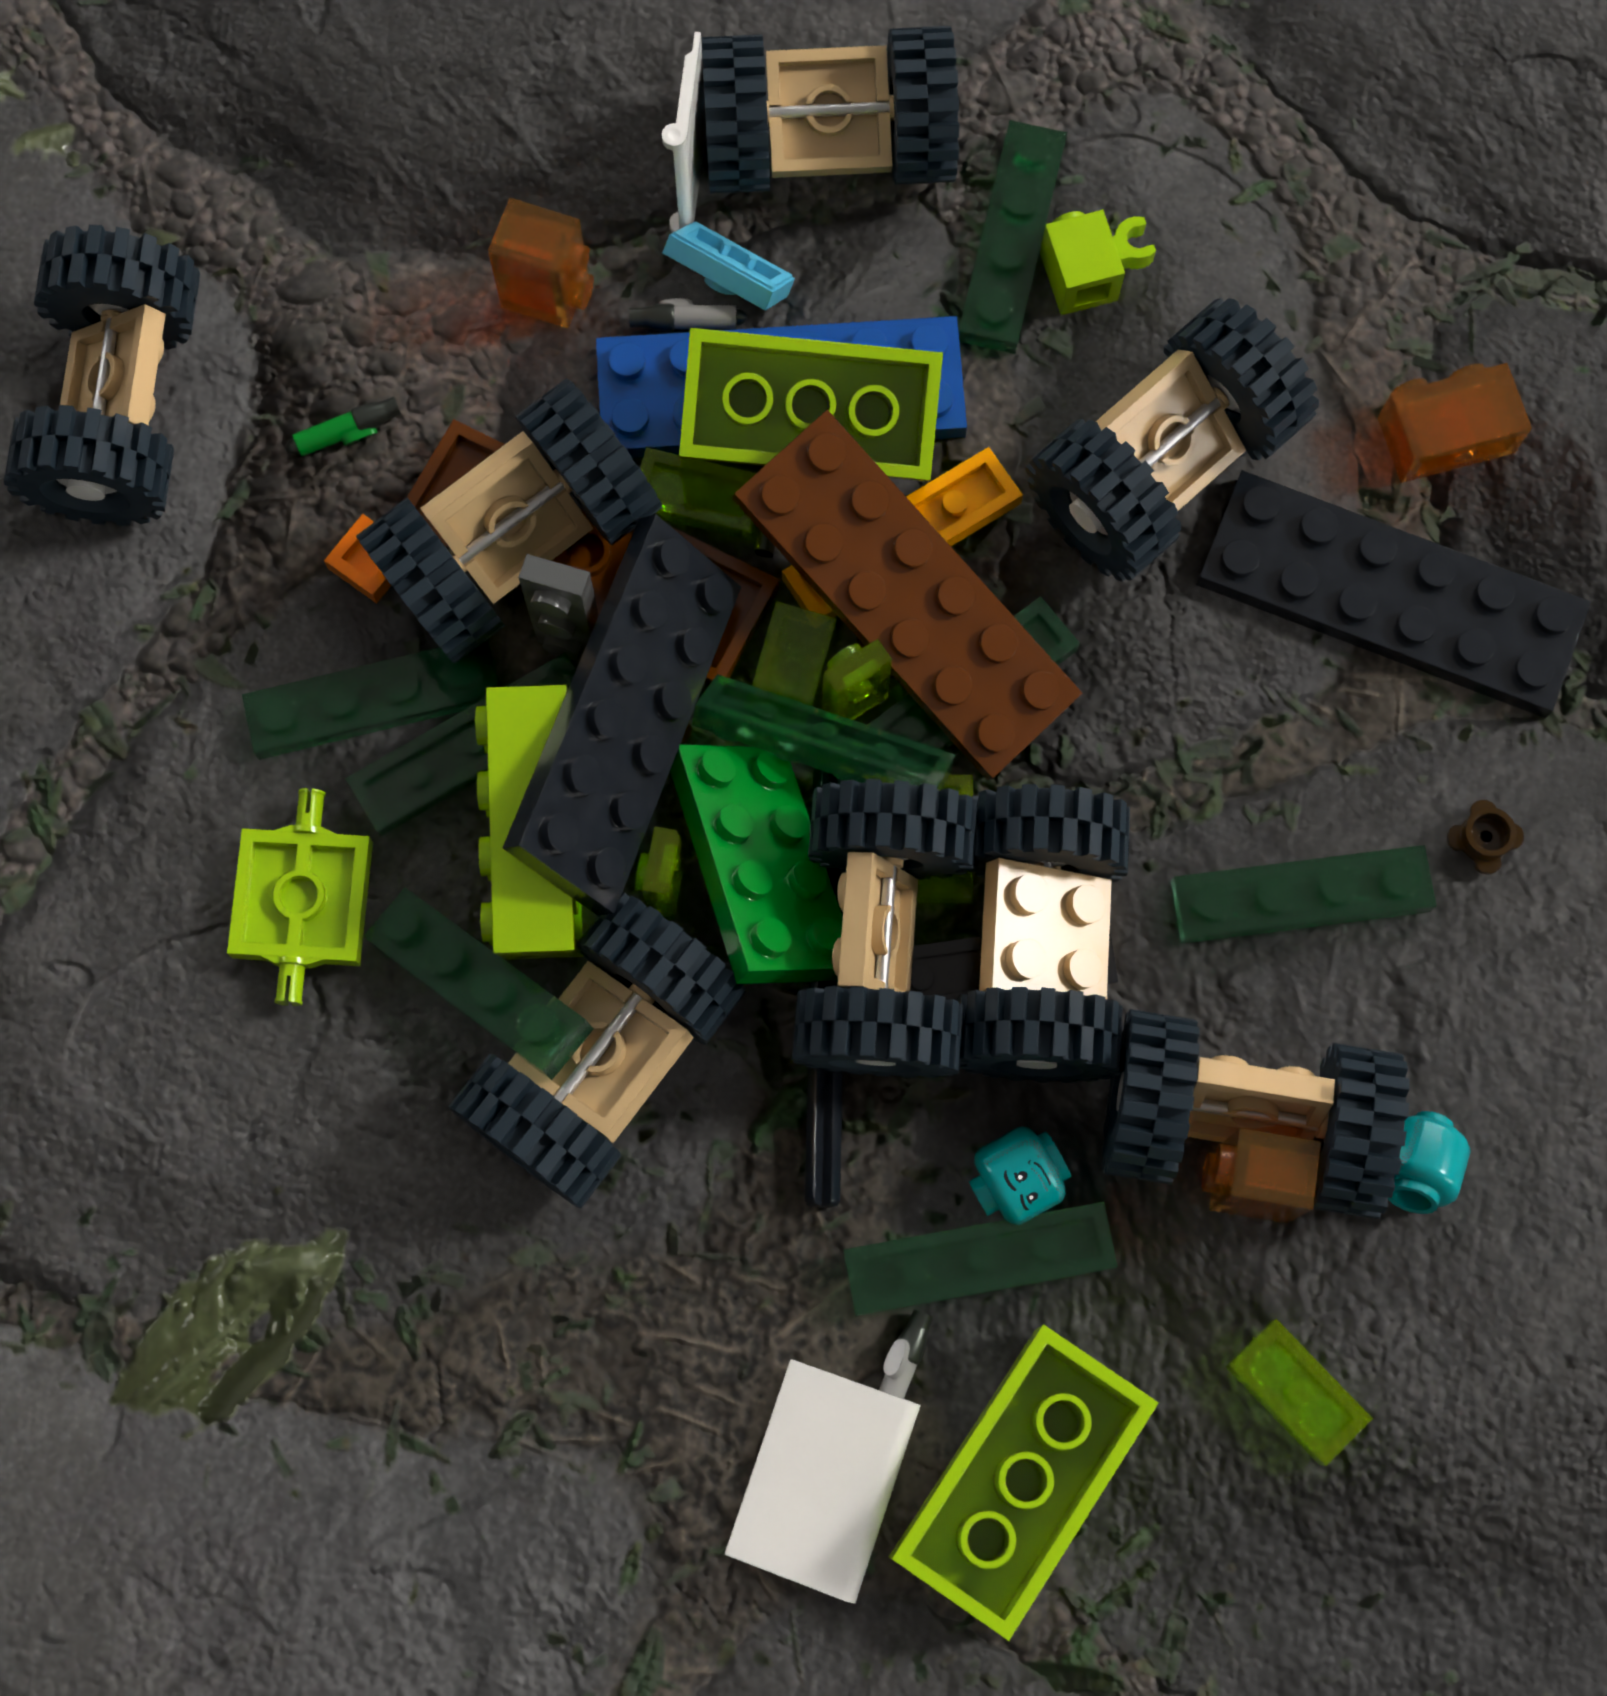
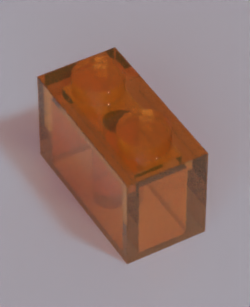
(540, 263)
(1453, 421)
(1262, 1175)

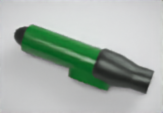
(348, 428)

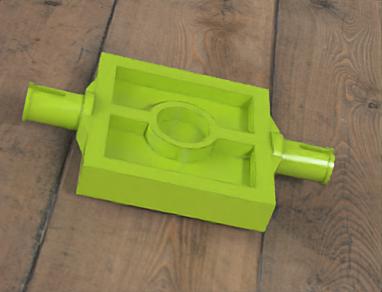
(300, 897)

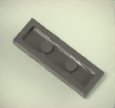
(559, 605)

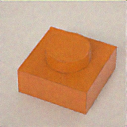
(355, 565)

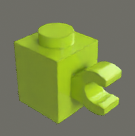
(1087, 261)

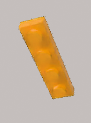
(952, 503)

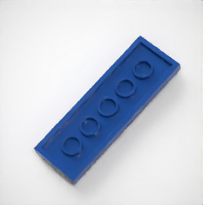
(646, 375)

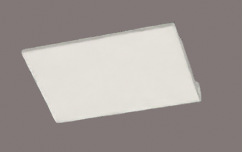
(687, 136)
(822, 1481)

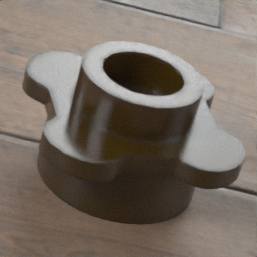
(1498, 824)

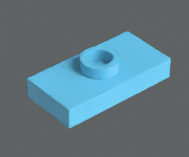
(728, 266)

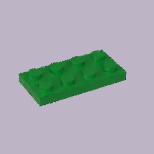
(755, 862)

